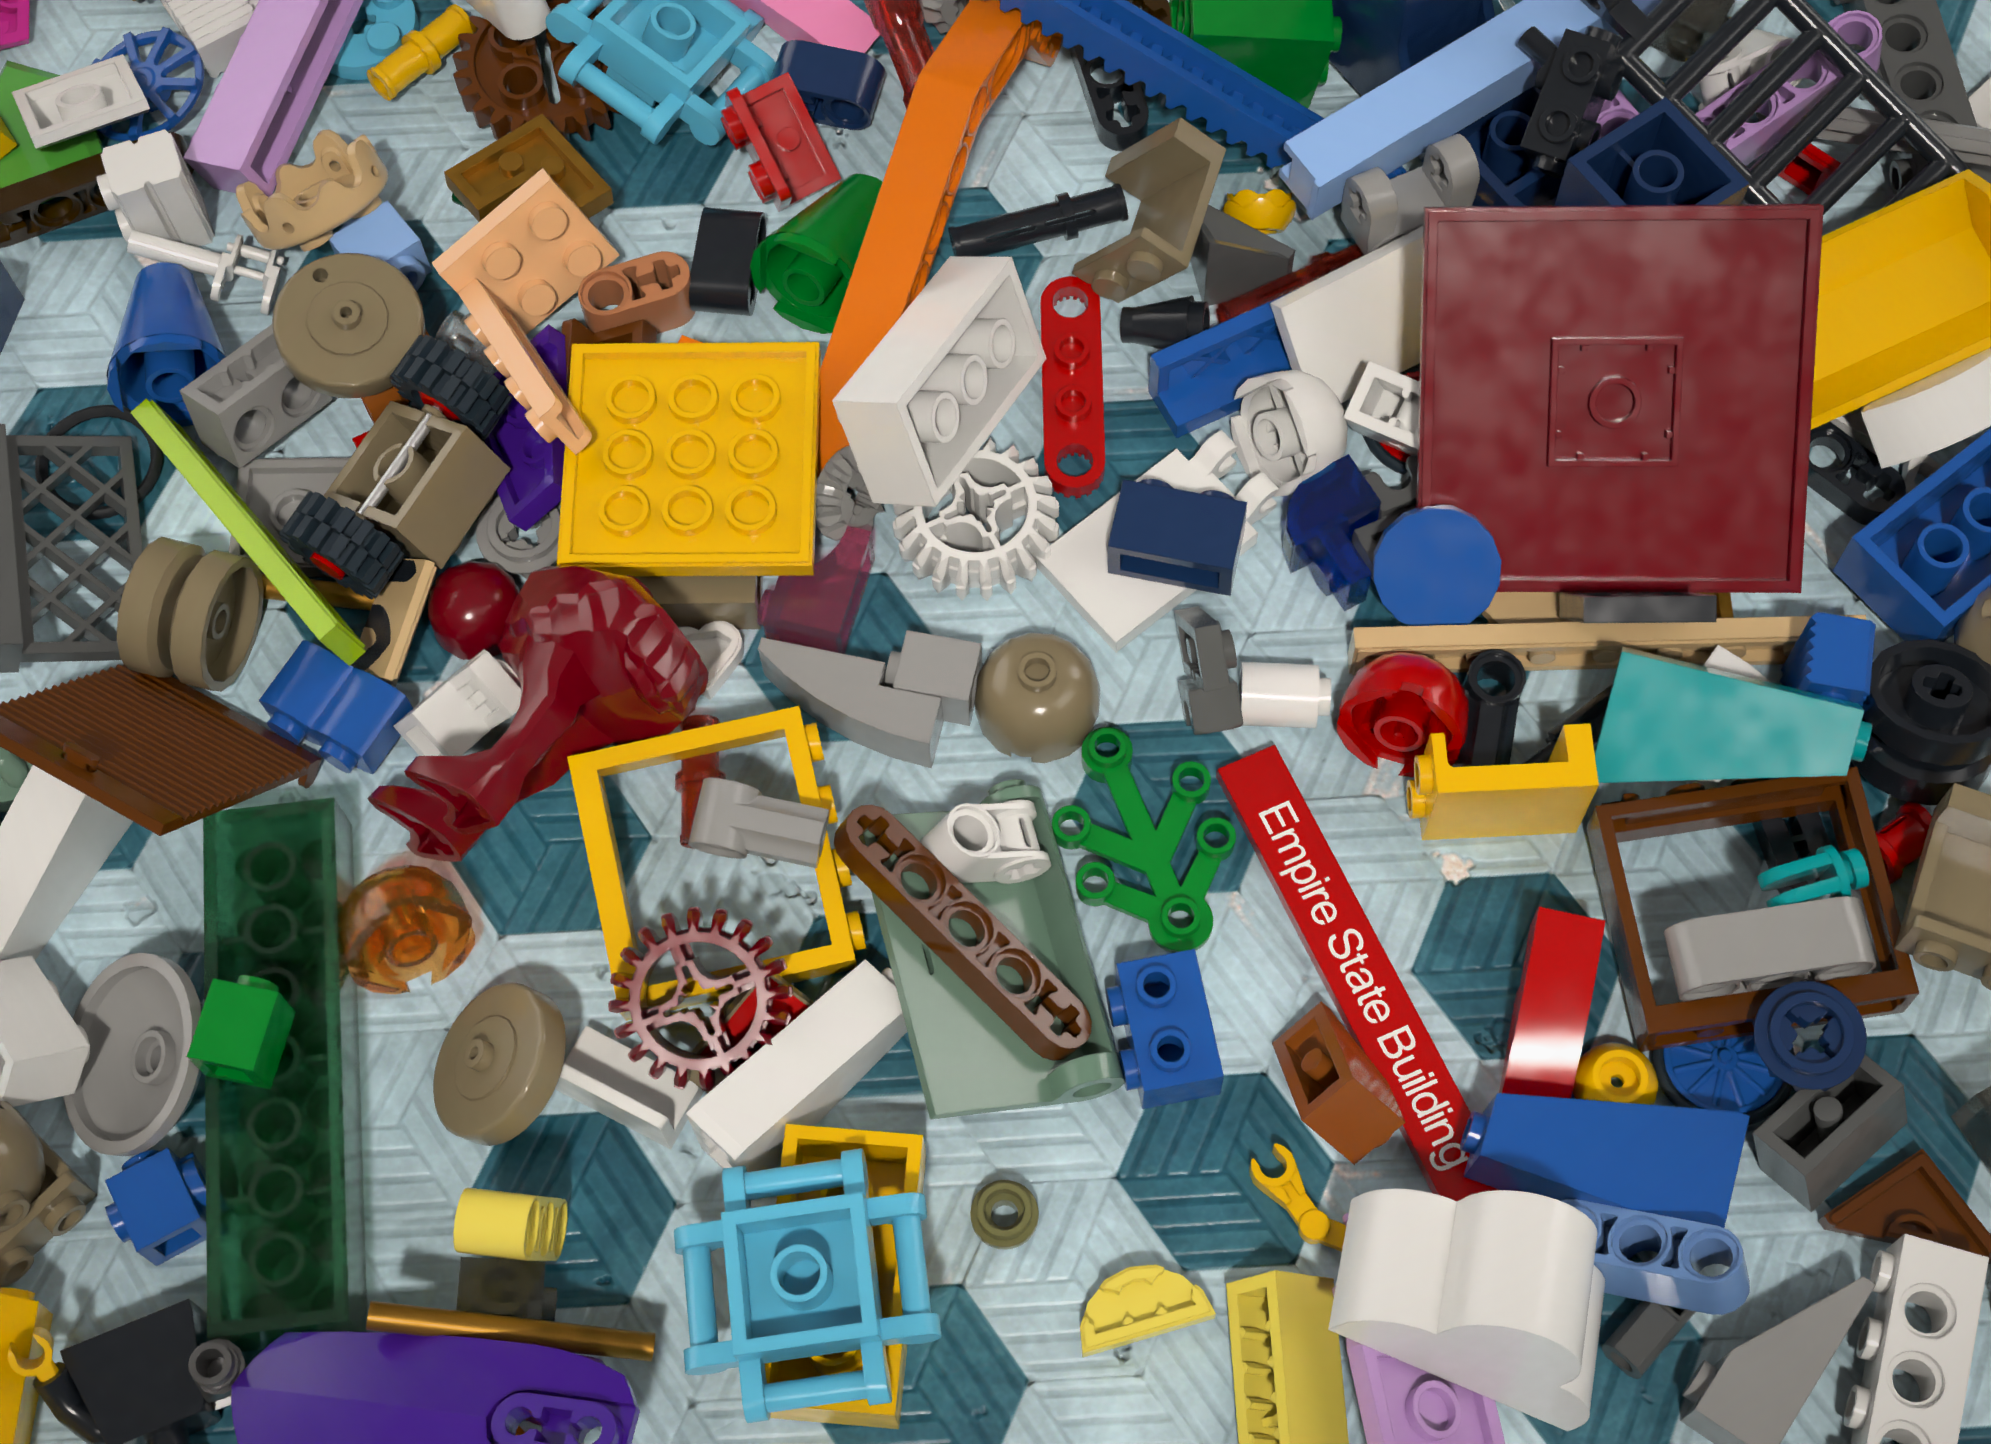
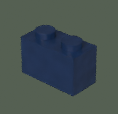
(1177, 536)

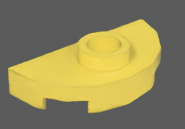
(1139, 1306)

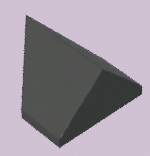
(1235, 258)

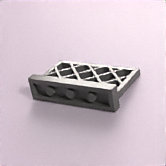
(15, 584)

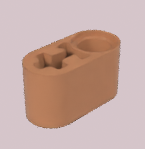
(655, 280)

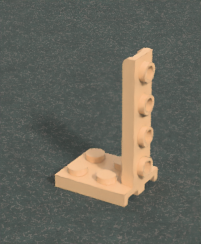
(512, 277)

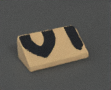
(395, 619)

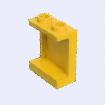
(1504, 797)

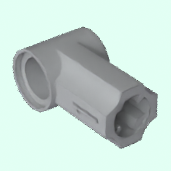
(740, 821)

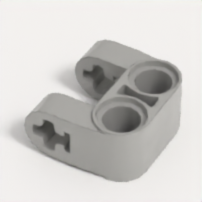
(1387, 209)

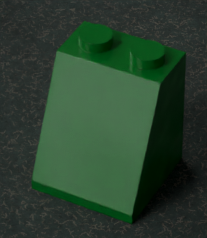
(1270, 39)

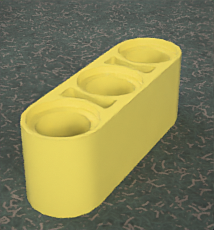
(510, 1225)

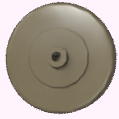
(346, 324)
(499, 1064)

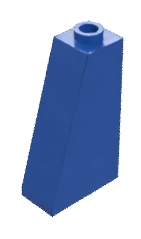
(1609, 1153)

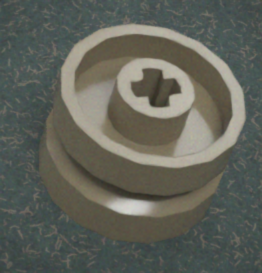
(190, 614)

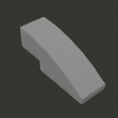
(853, 700)

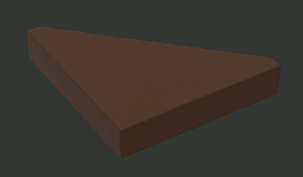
(1914, 1202)

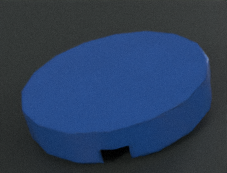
(1436, 567)

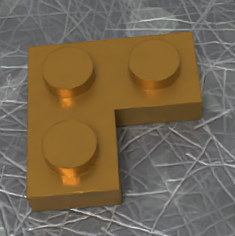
(508, 163)

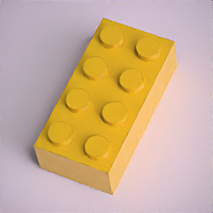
(893, 1167)

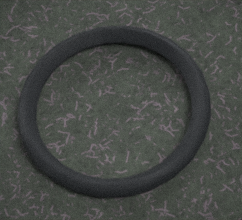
(100, 411)

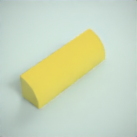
(1286, 1360)

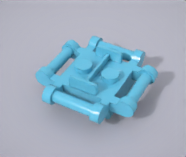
(662, 56)
(804, 1283)

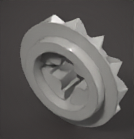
(834, 505)
(497, 534)

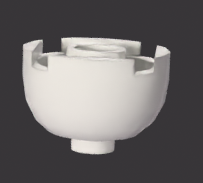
(1288, 427)

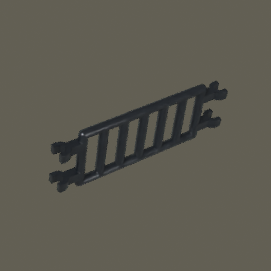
(1816, 34)

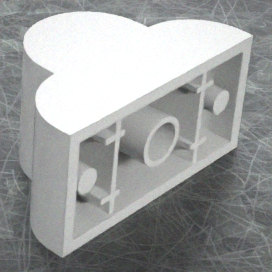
(1478, 1294)

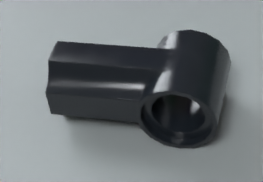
(1491, 717)

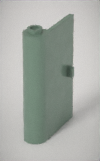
(959, 1044)

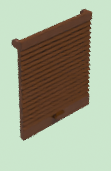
(150, 747)

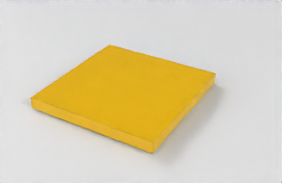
(693, 459)

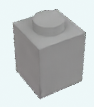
(938, 669)

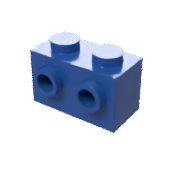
(1166, 1029)

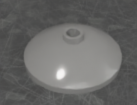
(137, 1072)

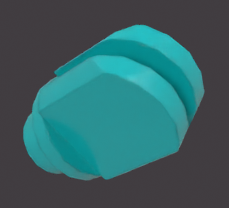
(1836, 872)

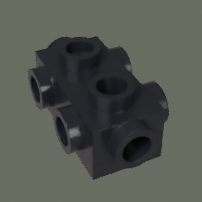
(1573, 90)

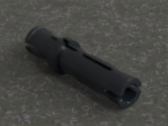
(1105, 207)

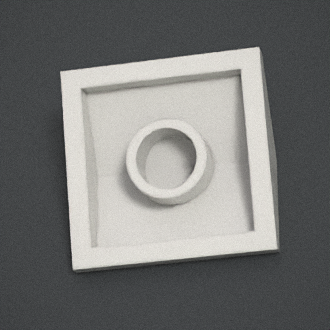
(80, 102)

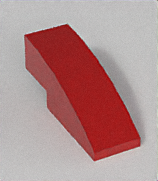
(1552, 1004)

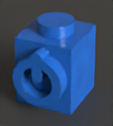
(159, 1203)

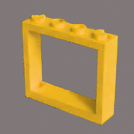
(605, 865)

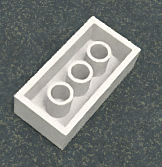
(940, 381)

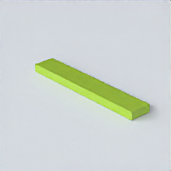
(250, 532)

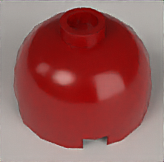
(1396, 707)

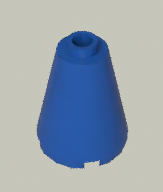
(162, 341)

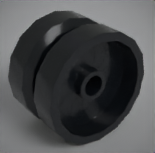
(1927, 721)

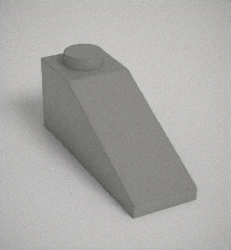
(1766, 1381)

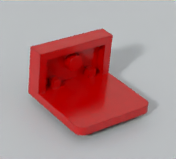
(781, 141)

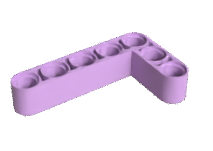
(1786, 104)

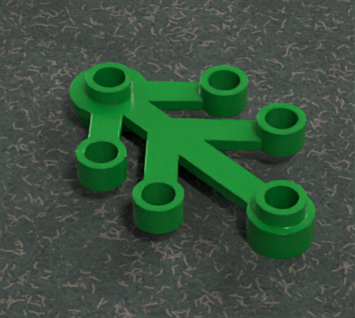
(1147, 849)

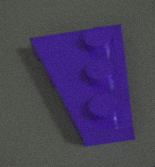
(535, 465)

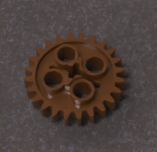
(499, 70)

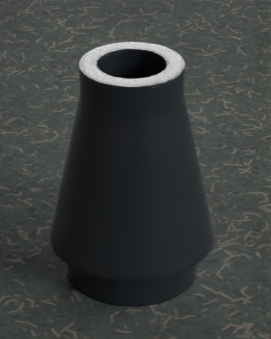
(1164, 322)

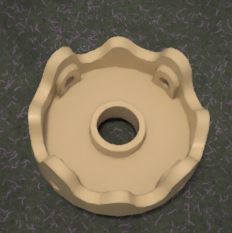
(317, 195)

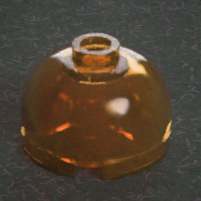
(404, 927)

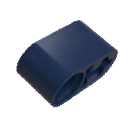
(834, 82)

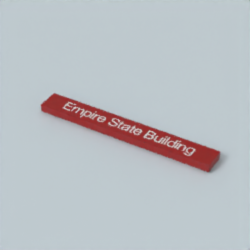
(1352, 965)

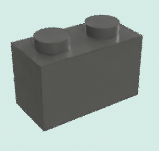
(1828, 1135)

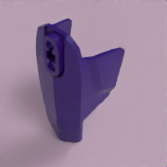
(426, 1392)

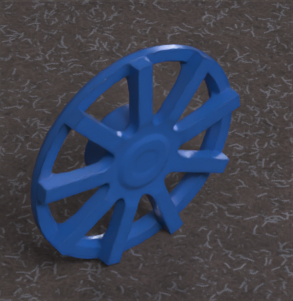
(153, 78)

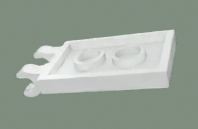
(1357, 316)
(1123, 605)

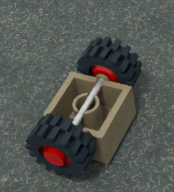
(412, 477)

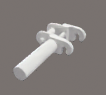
(221, 266)

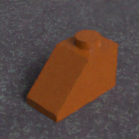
(1337, 1085)

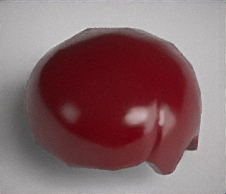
(471, 607)

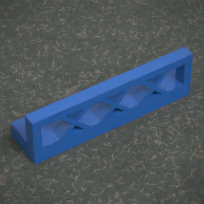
(1200, 375)

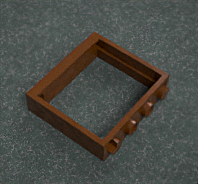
(1694, 808)

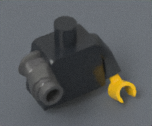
(138, 1381)

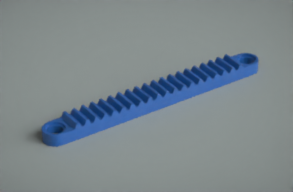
(1177, 68)

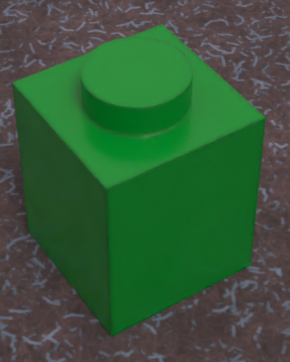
(242, 1031)

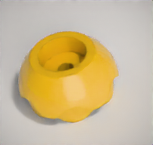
(1264, 212)
(1618, 1061)

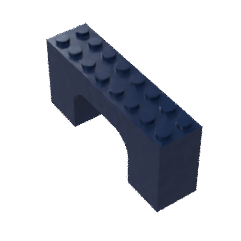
(1642, 162)

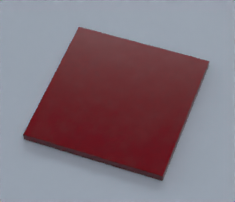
(1623, 390)

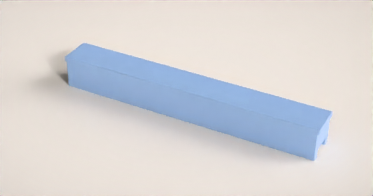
(1428, 101)

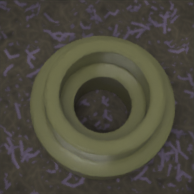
(1004, 1194)

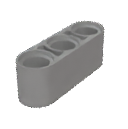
(1769, 948)

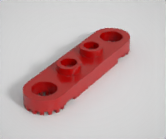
(1072, 386)

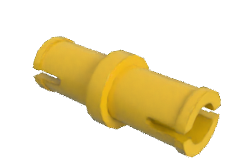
(419, 52)

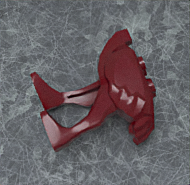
(592, 671)

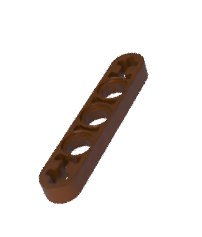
(994, 942)

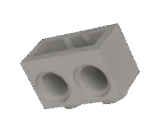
(249, 401)

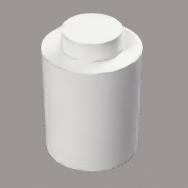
(1283, 694)

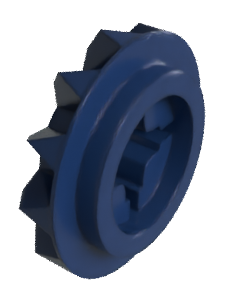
(1805, 1004)

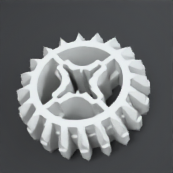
(995, 493)

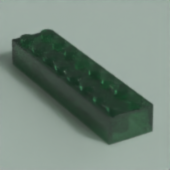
(286, 1158)

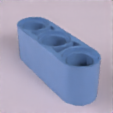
(1673, 1274)

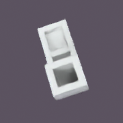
(1931, 412)

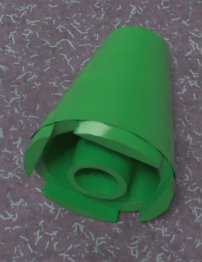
(814, 254)

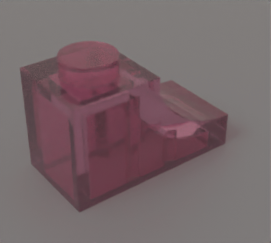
(822, 606)

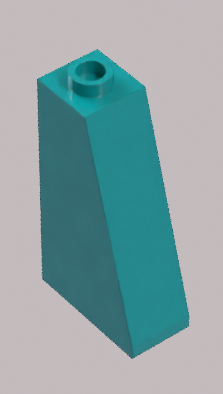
(1712, 724)

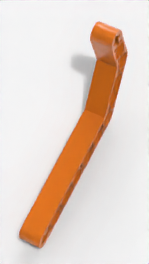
(921, 186)

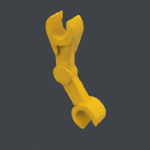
(1290, 1194)

